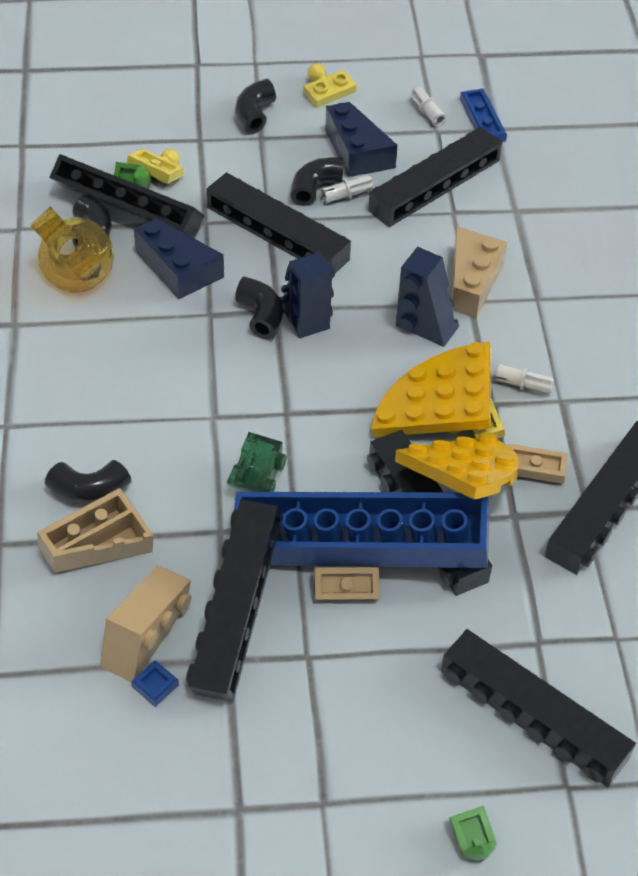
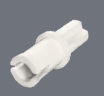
(428, 106)
(346, 189)
(524, 378)

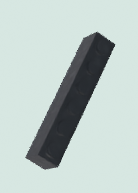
(434, 176)
(125, 195)
(275, 221)
(402, 479)
(597, 508)
(235, 601)
(537, 708)

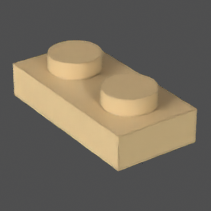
(541, 463)
(346, 582)

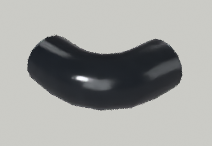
(250, 102)
(312, 175)
(91, 209)
(265, 302)
(86, 487)

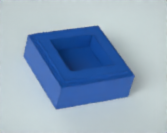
(155, 683)

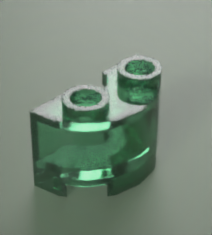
(258, 464)

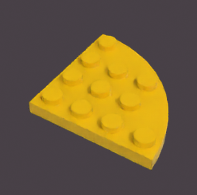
(440, 394)
(465, 465)

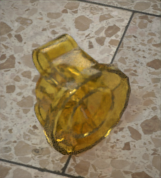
(85, 265)

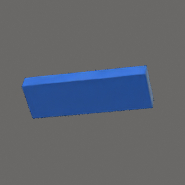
(482, 112)

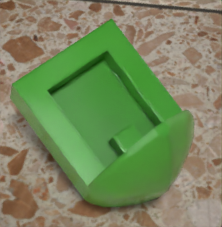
(133, 173)
(474, 834)

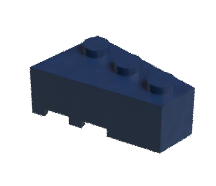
(359, 141)
(178, 258)
(308, 294)
(424, 298)

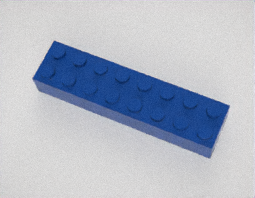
(379, 528)

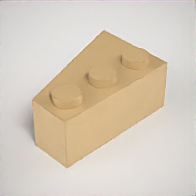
(475, 269)
(96, 534)
(143, 622)

